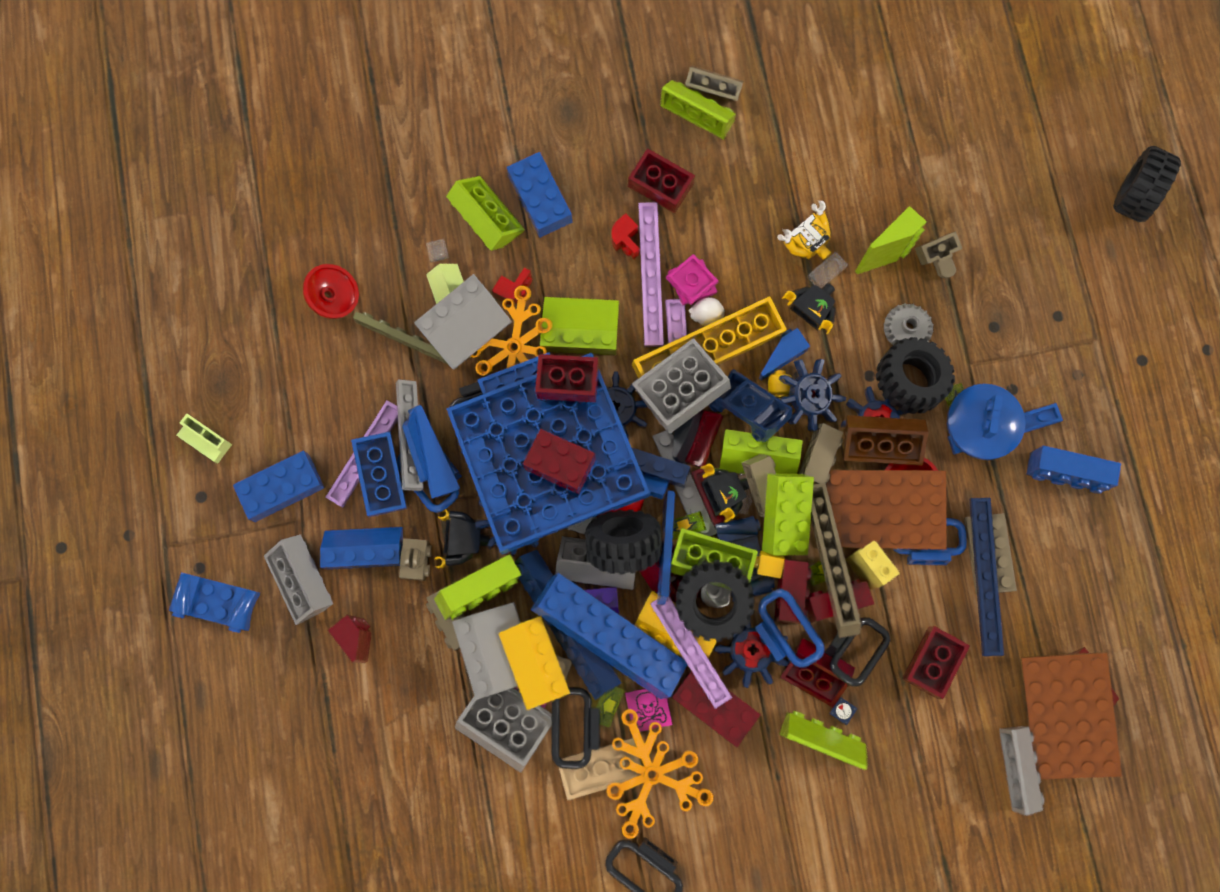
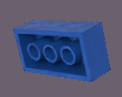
(539, 194)
(1073, 469)
(379, 474)
(278, 486)

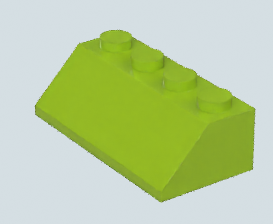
(697, 109)
(484, 212)
(741, 446)

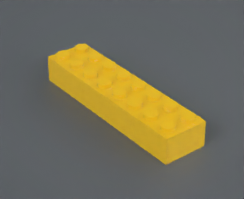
(725, 337)

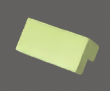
(444, 280)
(203, 439)

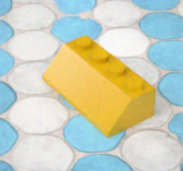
(652, 626)
(533, 663)

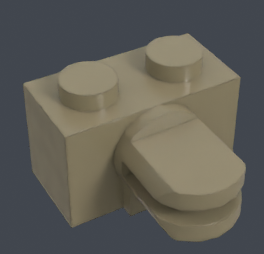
(940, 253)
(415, 559)

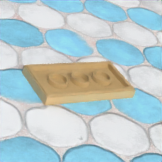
(599, 772)

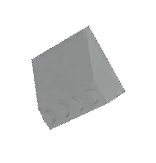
(463, 322)
(682, 385)
(483, 650)
(505, 726)

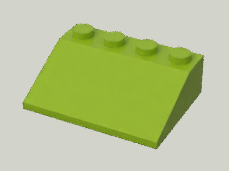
(894, 241)
(580, 326)
(824, 740)

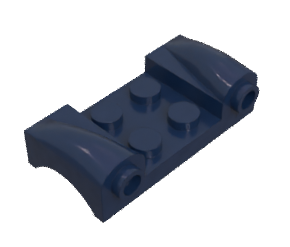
(754, 406)
(744, 533)

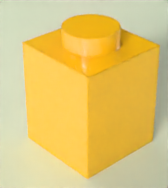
(769, 564)

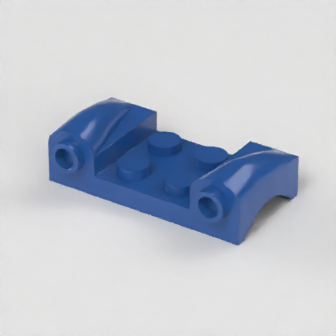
(213, 602)

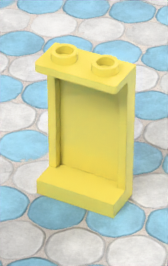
(872, 565)

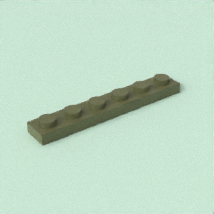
(398, 334)

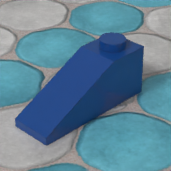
(788, 349)

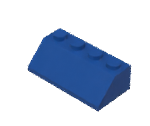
(361, 548)

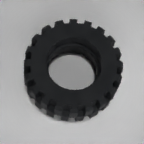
(1147, 184)
(930, 361)
(623, 541)
(715, 627)

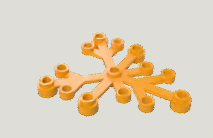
(519, 315)
(642, 751)

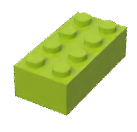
(787, 514)
(696, 548)
(476, 587)

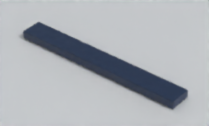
(986, 577)

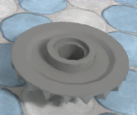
(896, 320)

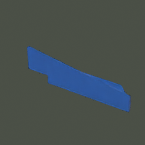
(428, 454)

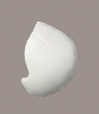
(707, 311)
(715, 596)

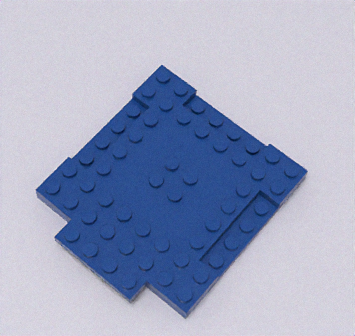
(499, 432)

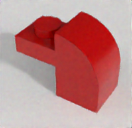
(622, 233)
(505, 288)

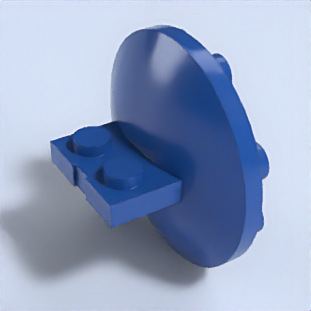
(986, 421)

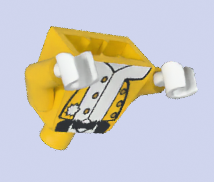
(810, 235)

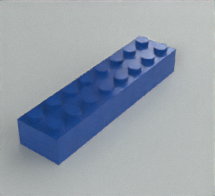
(610, 636)

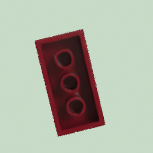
(729, 720)

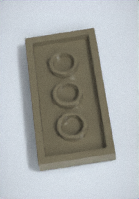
(1004, 563)

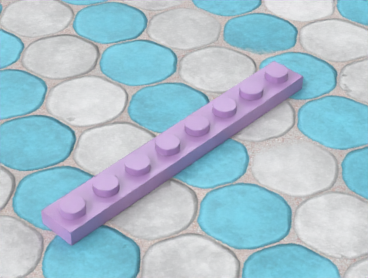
(651, 275)

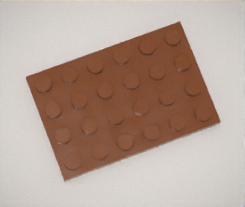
(889, 508)
(1072, 715)

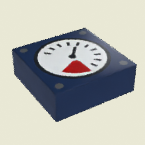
(843, 711)

